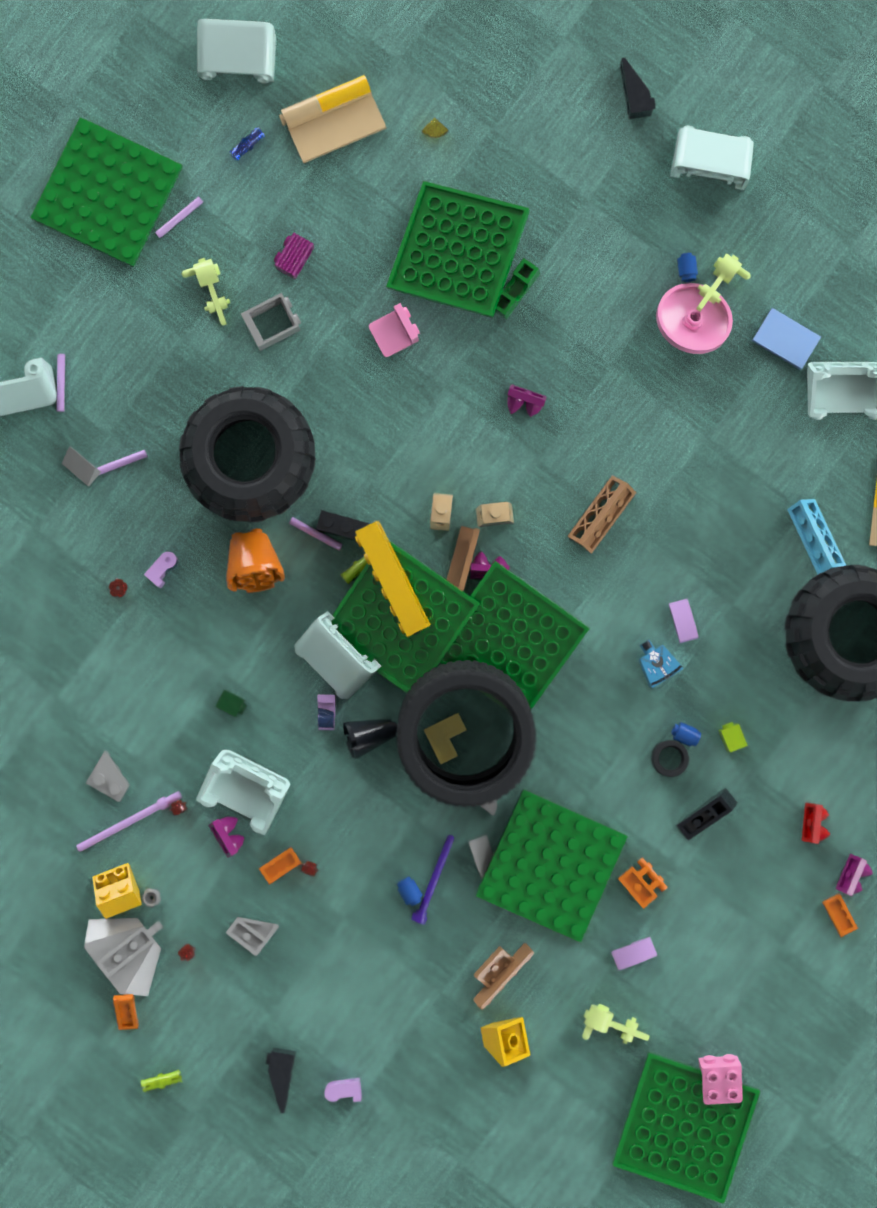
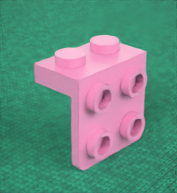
(394, 331)
(721, 1079)

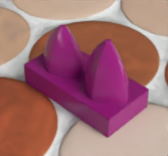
(518, 395)
(481, 566)
(221, 829)
(853, 870)

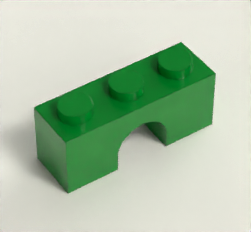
(520, 283)

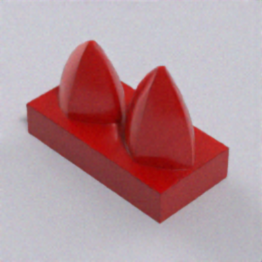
(812, 829)

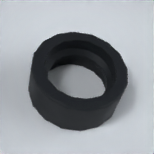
(684, 758)

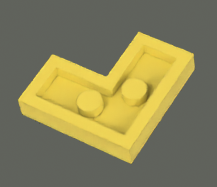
(440, 735)

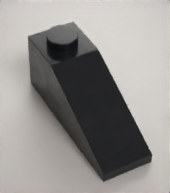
(636, 93)
(707, 814)
(280, 1073)

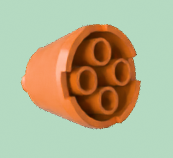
(252, 562)

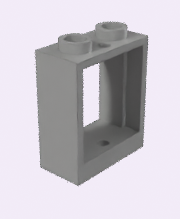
(263, 307)

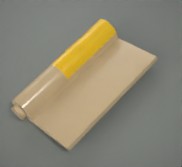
(333, 119)

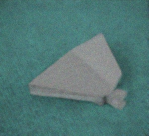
(124, 952)

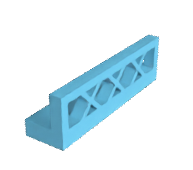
(814, 537)

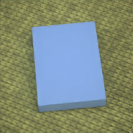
(786, 339)

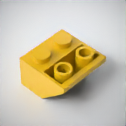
(116, 891)

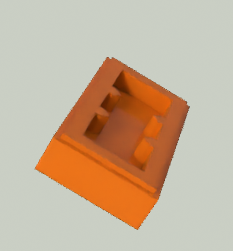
(280, 865)
(839, 915)
(125, 1012)

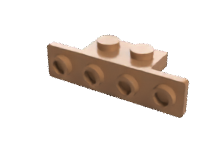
(498, 971)

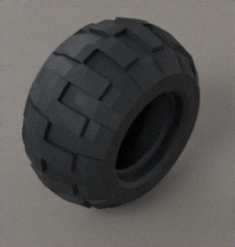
(278, 486)
(809, 639)

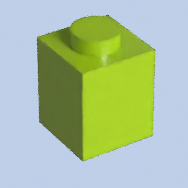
(732, 737)

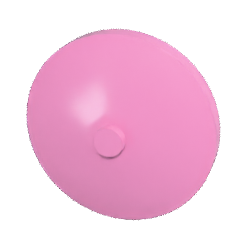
(686, 326)

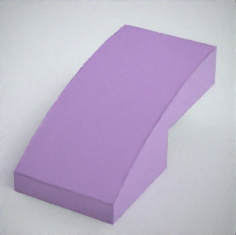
(683, 621)
(634, 953)

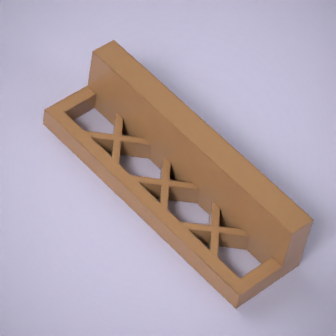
(605, 515)
(463, 556)

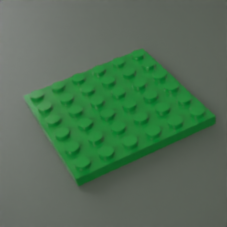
(106, 192)
(458, 249)
(373, 631)
(517, 633)
(551, 865)
(678, 1136)

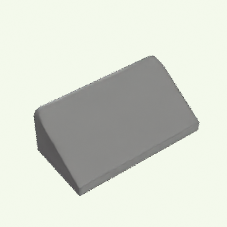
(80, 466)
(481, 852)

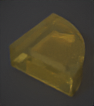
(434, 129)

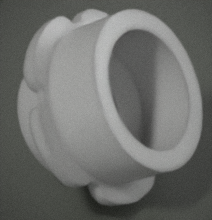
(151, 902)

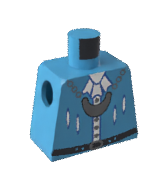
(657, 664)

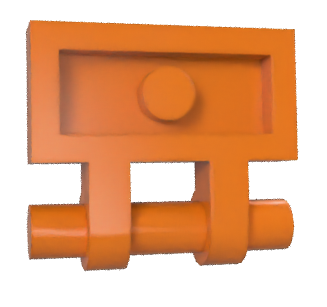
(637, 886)

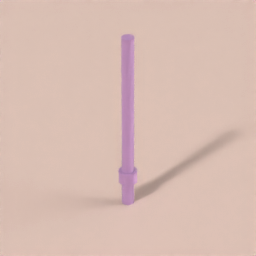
(162, 804)

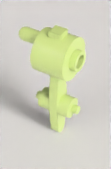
(725, 271)
(207, 275)
(601, 1019)

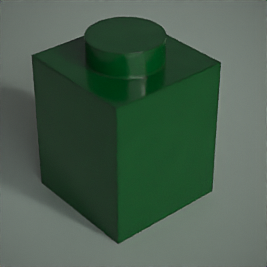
(231, 703)

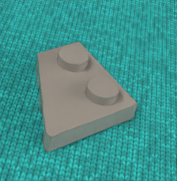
(108, 778)
(251, 933)

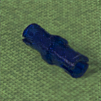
(247, 143)

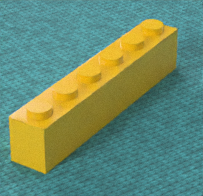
(392, 578)

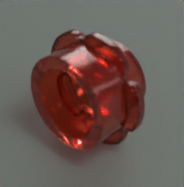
(123, 588)
(178, 807)
(309, 868)
(187, 952)

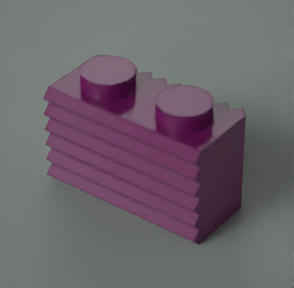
(293, 255)

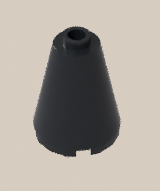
(368, 735)

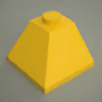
(506, 1040)

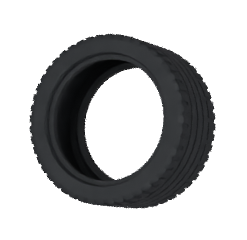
(478, 787)

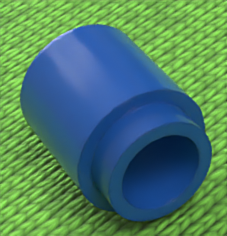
(687, 267)
(686, 734)
(409, 891)

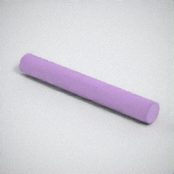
(179, 217)
(60, 382)
(123, 461)
(315, 533)

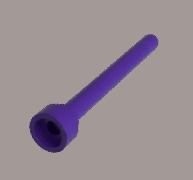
(420, 914)

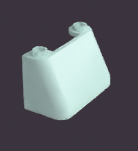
(236, 48)
(713, 156)
(842, 388)
(29, 392)
(334, 657)
(244, 789)

